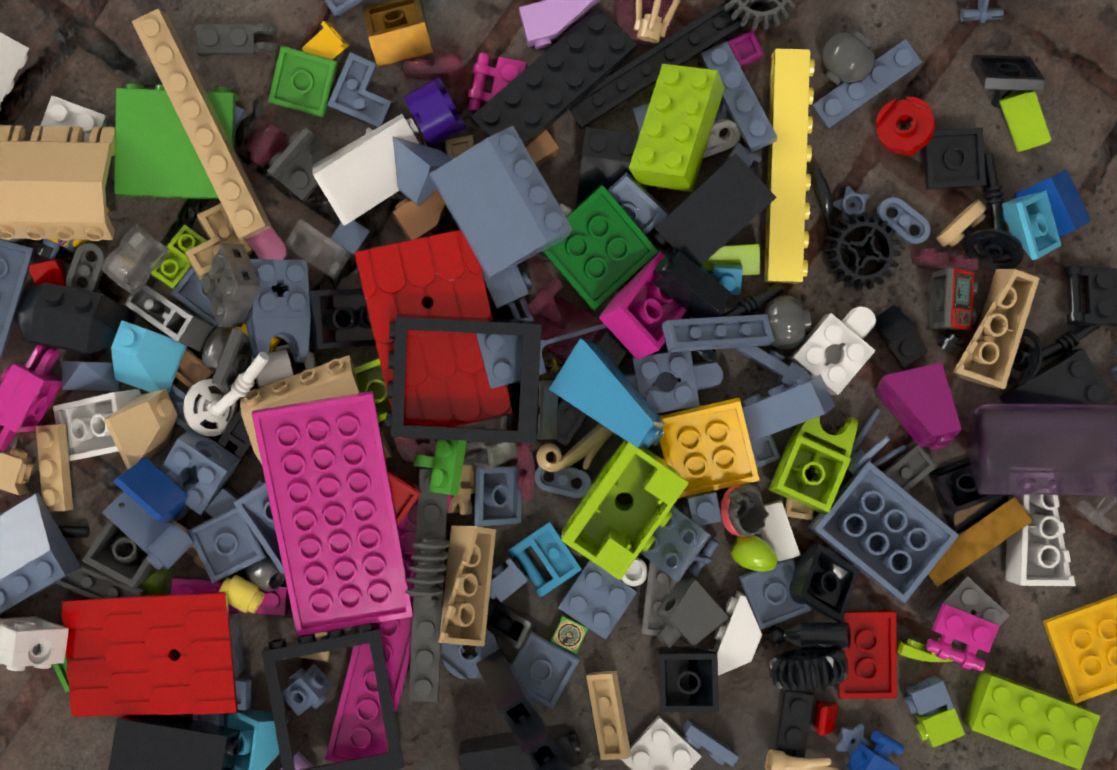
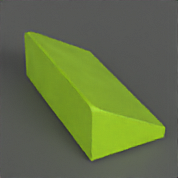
(1025, 120)
(737, 254)

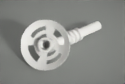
(216, 407)

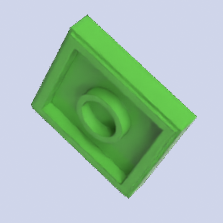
(303, 81)

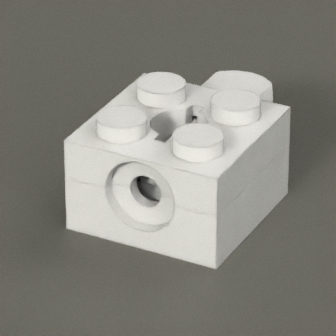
(836, 348)
(31, 643)

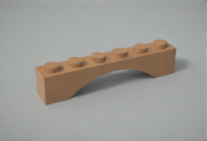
(425, 219)

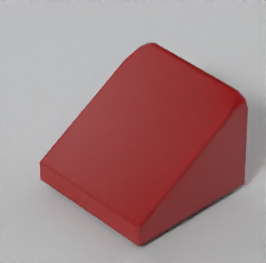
(48, 272)
(825, 717)

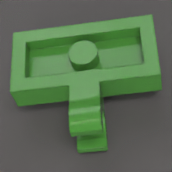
(445, 466)

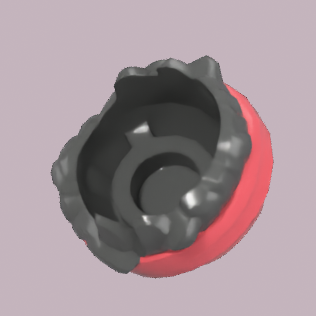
(743, 510)

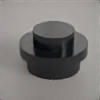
(951, 343)

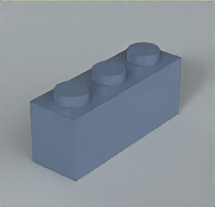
(786, 406)

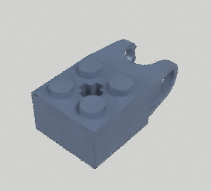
(281, 315)

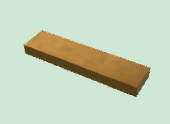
(981, 539)

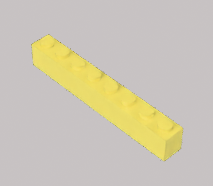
(787, 166)

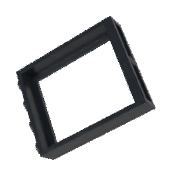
(528, 386)
(335, 640)

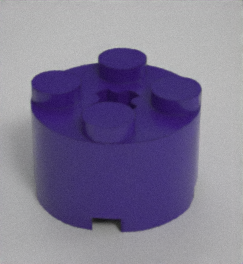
(434, 112)

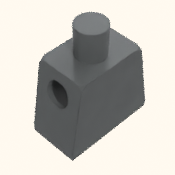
(689, 613)

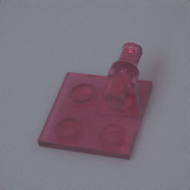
(561, 318)

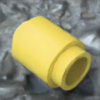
(242, 594)

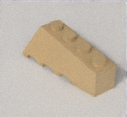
(1000, 329)
(467, 585)

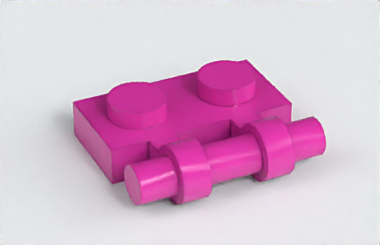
(503, 74)
(966, 628)

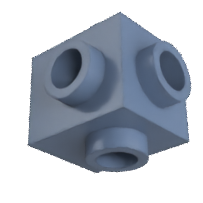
(311, 685)

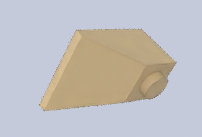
(142, 426)

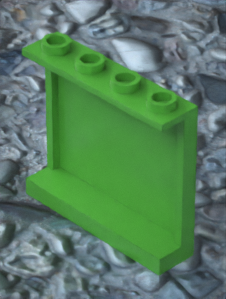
(154, 149)

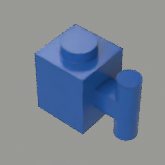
(878, 758)

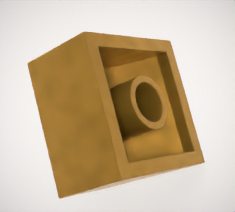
(397, 31)

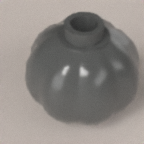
(848, 58)
(788, 321)

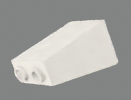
(363, 170)

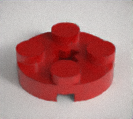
(910, 140)

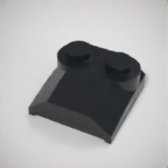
(823, 581)

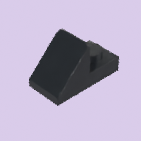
(898, 336)
(508, 623)

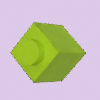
(939, 727)

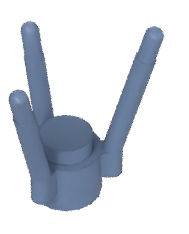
(859, 458)

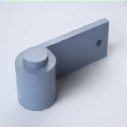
(159, 540)

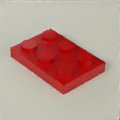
(871, 656)

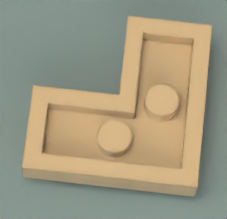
(219, 230)

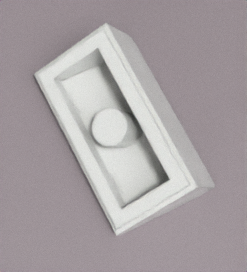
(779, 532)

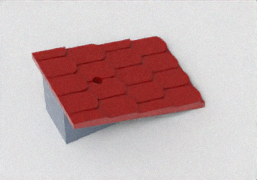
(443, 369)
(153, 654)

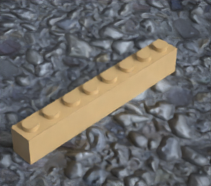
(201, 124)

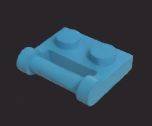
(553, 555)

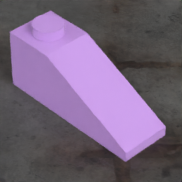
(551, 19)

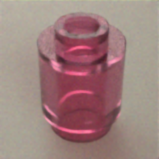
(266, 144)

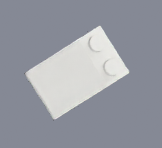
(86, 426)

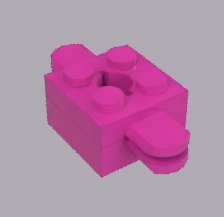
(27, 393)

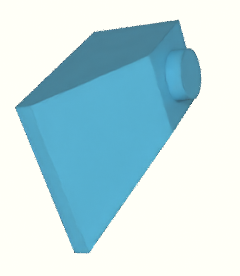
(1032, 223)
(145, 358)
(257, 738)

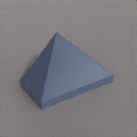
(89, 376)

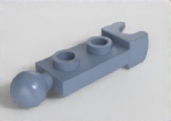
(774, 362)

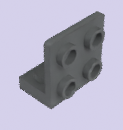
(295, 164)

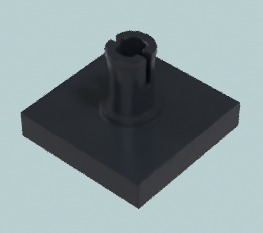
(1007, 74)

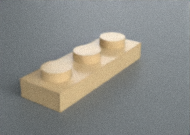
(54, 467)
(608, 715)

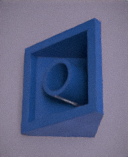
(1064, 201)
(153, 491)

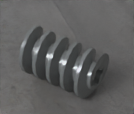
(428, 568)

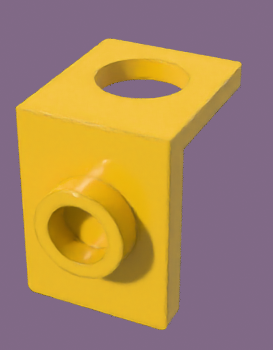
(327, 42)

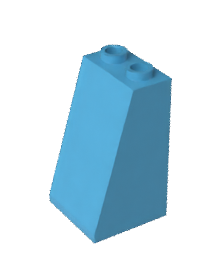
(604, 393)

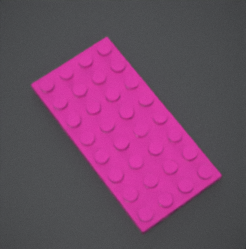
(333, 512)

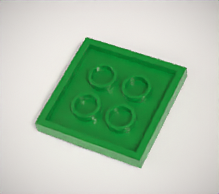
(600, 249)

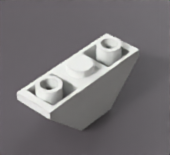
(738, 635)

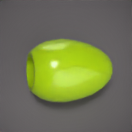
(753, 553)

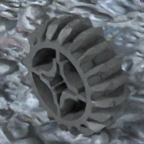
(743, 10)

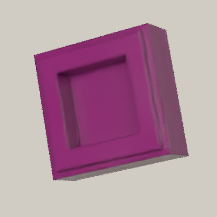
(746, 48)

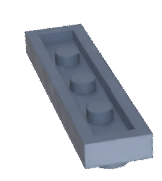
(850, 97)
(740, 98)
(717, 333)

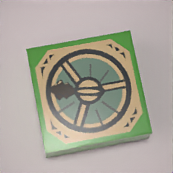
(569, 634)

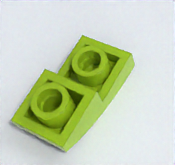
(176, 263)
(914, 650)

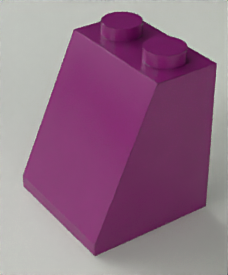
(922, 404)

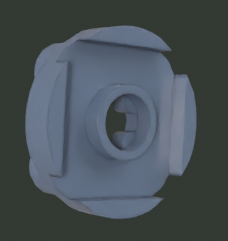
(463, 666)

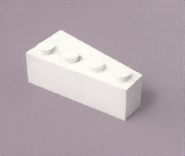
(1038, 550)

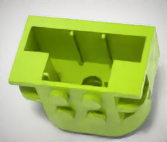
(617, 532)

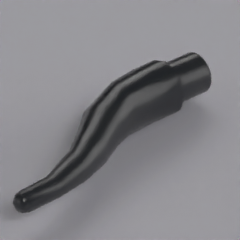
(824, 197)

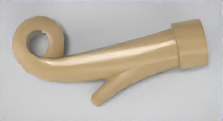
(587, 446)
(780, 761)

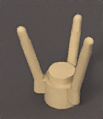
(651, 28)

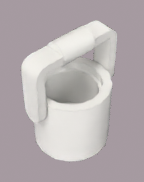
(279, 366)

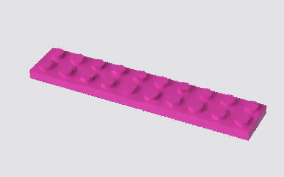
(359, 718)

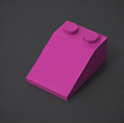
(640, 311)

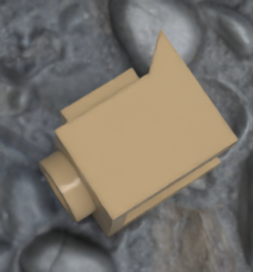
(15, 471)

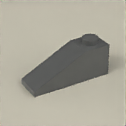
(170, 317)

